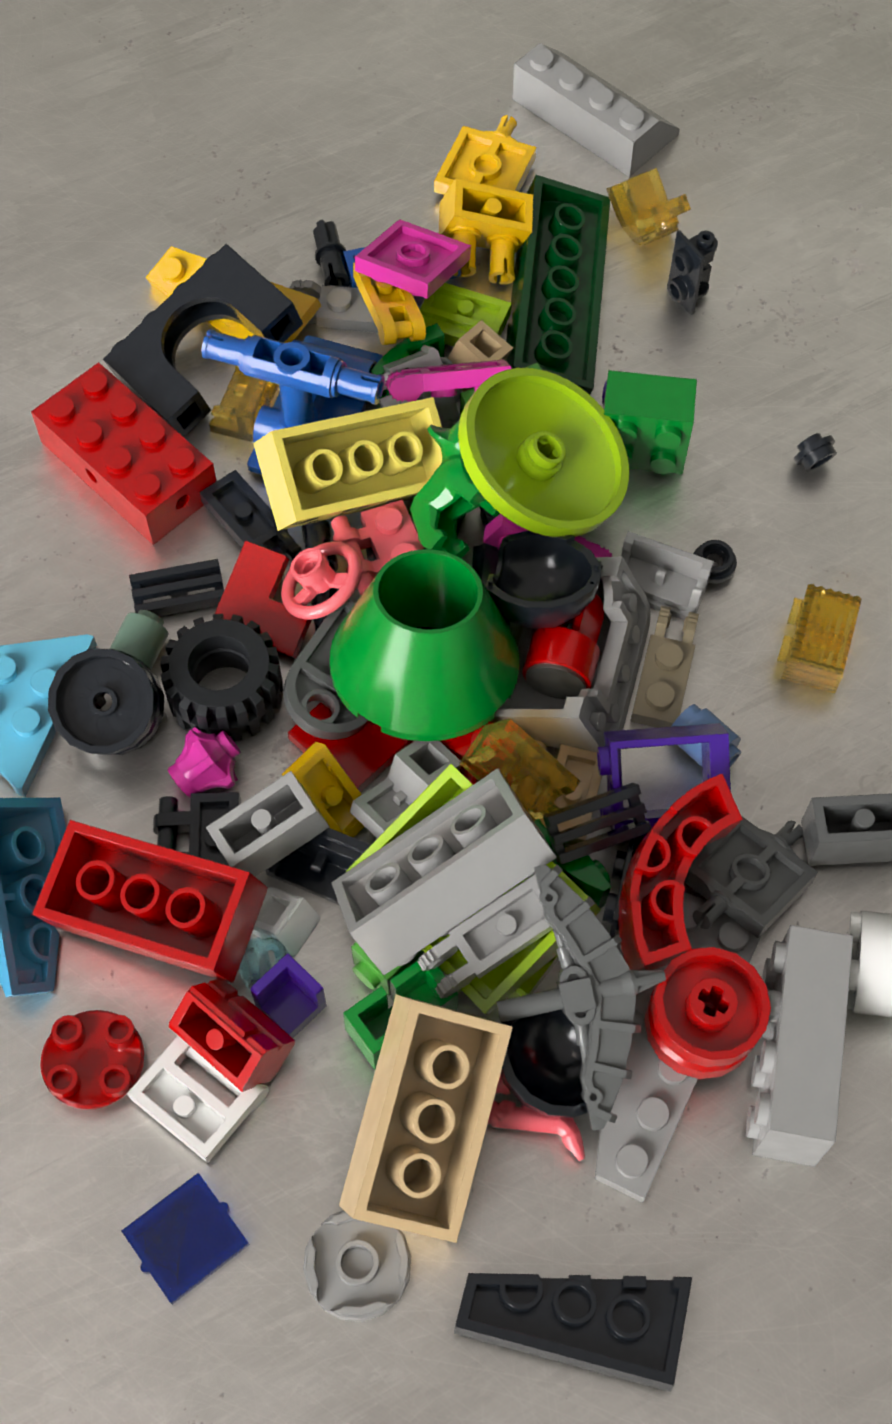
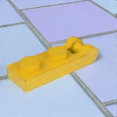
(388, 307)

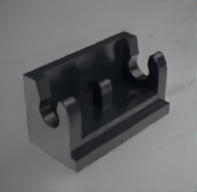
(319, 863)

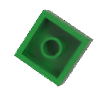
(652, 418)

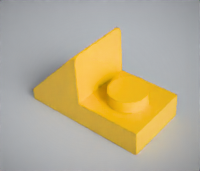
(328, 788)

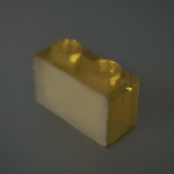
(820, 638)

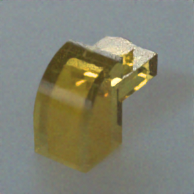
(645, 209)

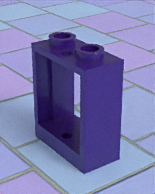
(714, 748)

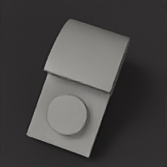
(409, 776)

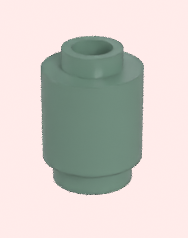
(141, 636)

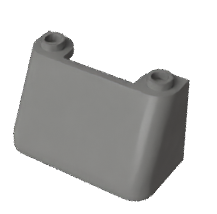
(604, 707)

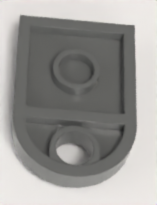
(311, 681)

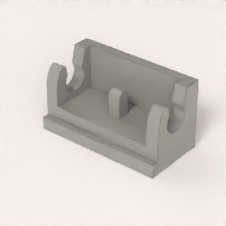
(667, 574)

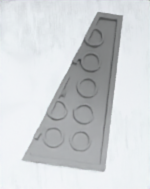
(656, 1095)

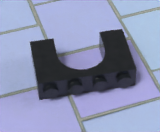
(218, 290)

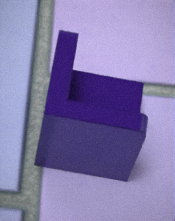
(289, 995)

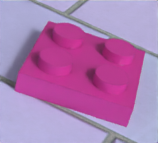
(412, 258)

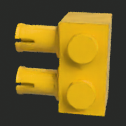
(488, 220)

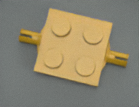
(487, 158)

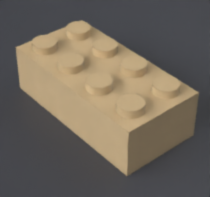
(425, 1119)

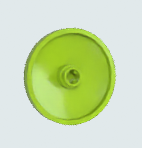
(543, 452)

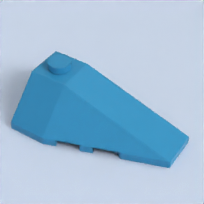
(28, 844)

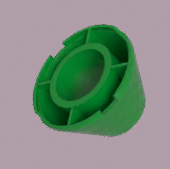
(422, 679)

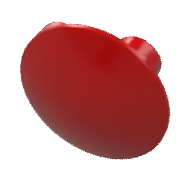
(92, 1059)

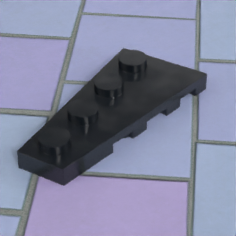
(601, 1325)

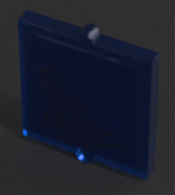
(185, 1238)

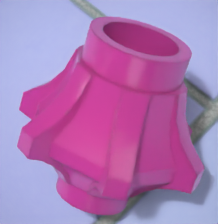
(205, 762)

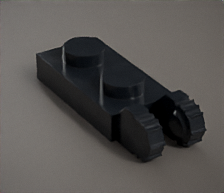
(246, 515)

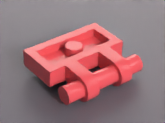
(384, 529)

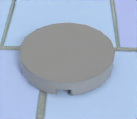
(356, 1267)

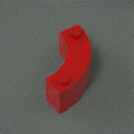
(654, 882)

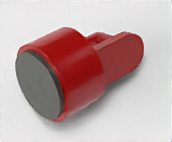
(564, 658)

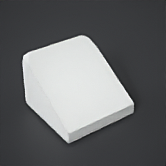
(286, 919)

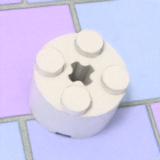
(871, 963)

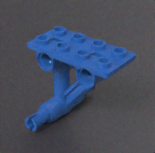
(313, 376)

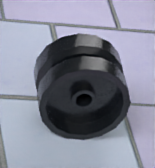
(79, 694)

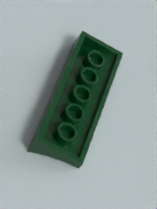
(560, 283)

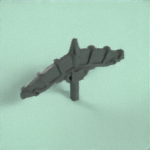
(592, 990)

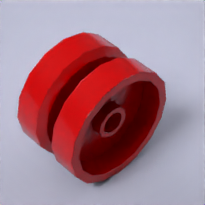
(724, 988)

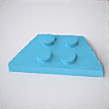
(24, 715)

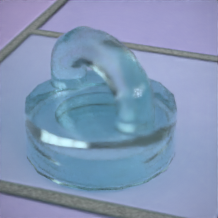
(256, 959)

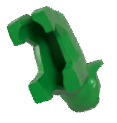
(446, 497)

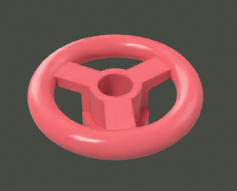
(316, 577)

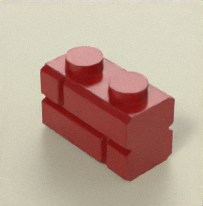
(231, 1034)

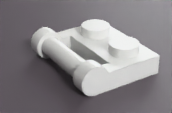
(187, 1106)

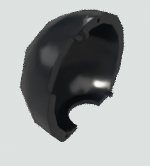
(543, 579)
(545, 1065)

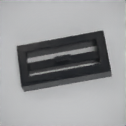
(177, 582)
(635, 810)

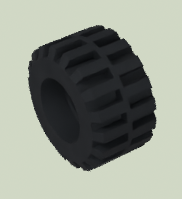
(217, 646)

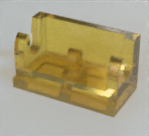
(241, 405)
(524, 764)

